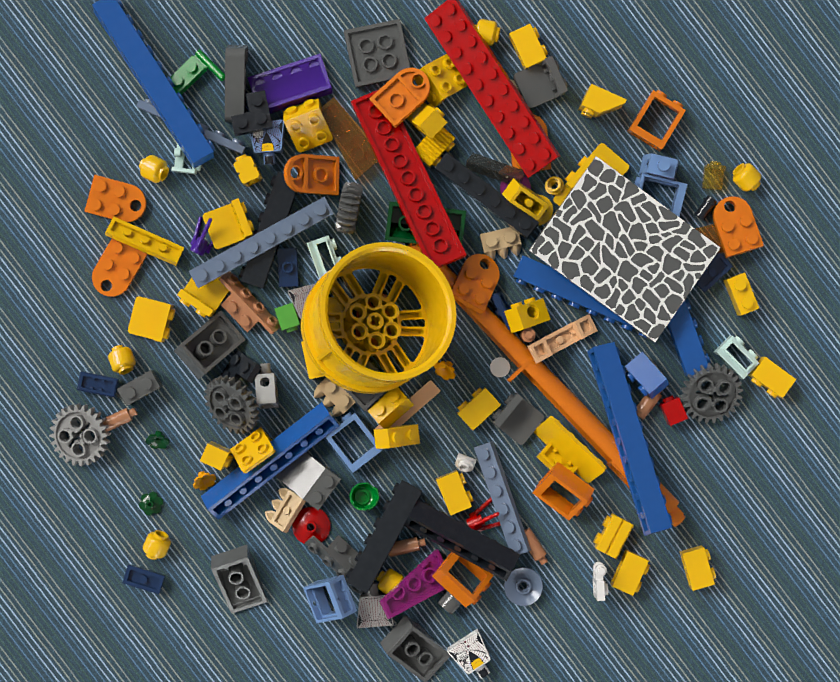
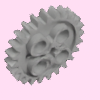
(67, 422)

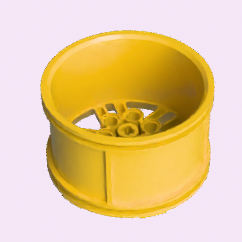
(410, 269)

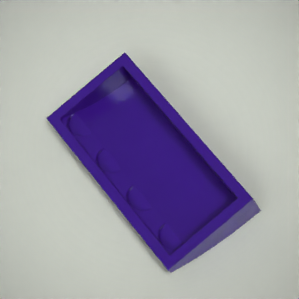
(293, 83)

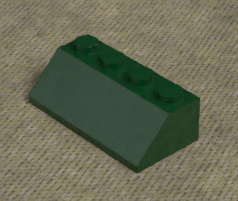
(399, 231)

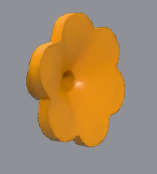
(445, 370)
(204, 480)

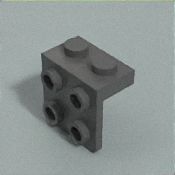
(541, 83)
(517, 418)

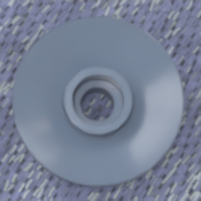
(525, 596)

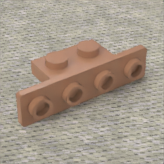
(245, 306)

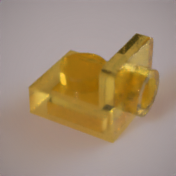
(713, 176)

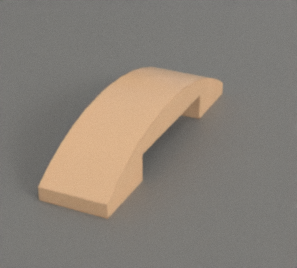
(562, 338)

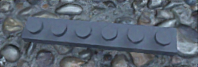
(217, 137)
(502, 497)

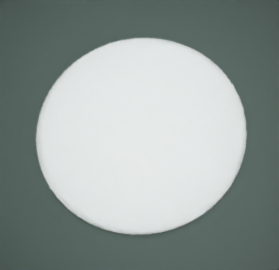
(500, 367)

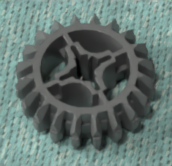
(349, 208)

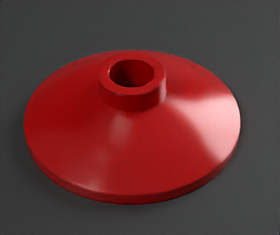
(317, 518)

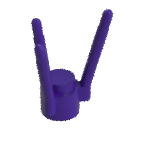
(199, 244)

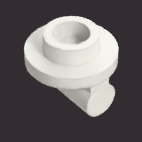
(465, 463)

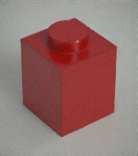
(673, 410)

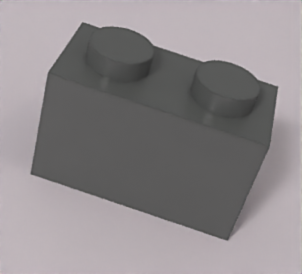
(140, 387)

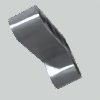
(235, 80)

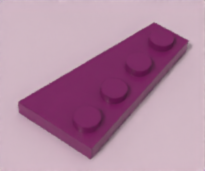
(414, 587)

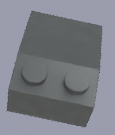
(209, 345)
(310, 479)
(238, 579)
(414, 649)

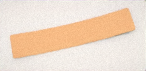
(419, 399)

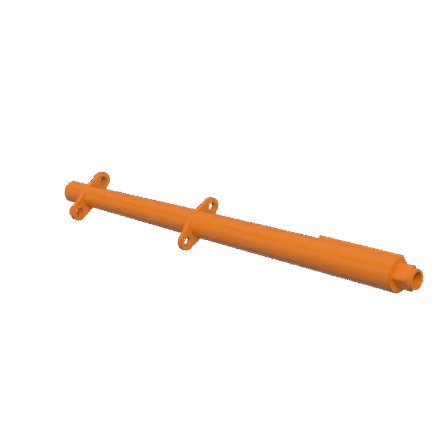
(556, 392)

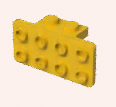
(603, 153)
(567, 450)

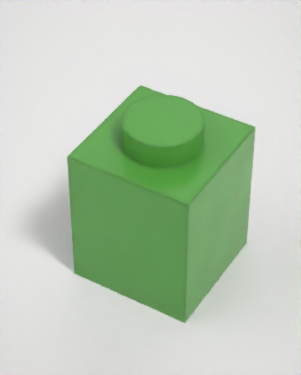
(288, 317)

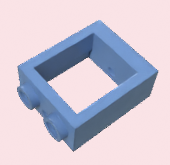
(679, 192)
(348, 418)
(339, 595)

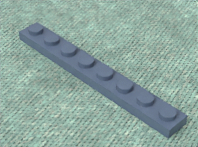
(261, 242)

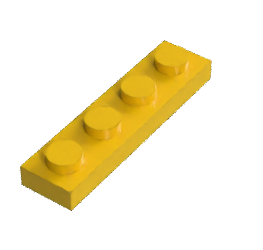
(144, 241)

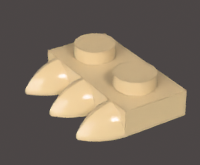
(500, 241)
(334, 396)
(285, 510)

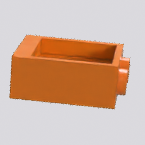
(645, 136)
(570, 482)
(454, 587)

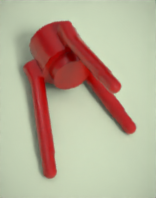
(477, 522)

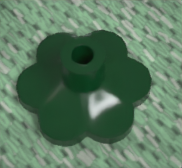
(157, 440)
(155, 501)

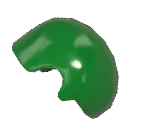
(364, 496)

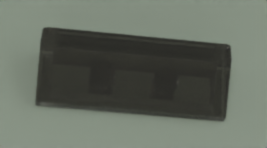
(494, 169)

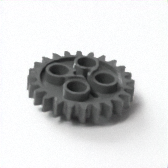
(232, 404)
(707, 408)

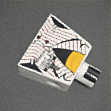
(471, 654)

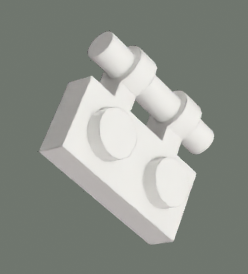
(600, 587)

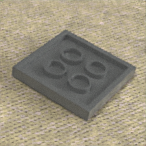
(376, 52)

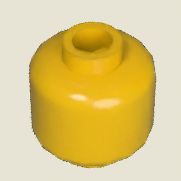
(488, 30)
(153, 168)
(746, 177)
(121, 359)
(156, 544)
(388, 580)

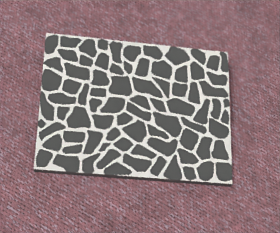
(624, 249)

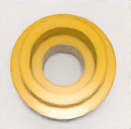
(550, 182)

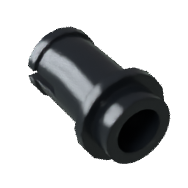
(705, 207)

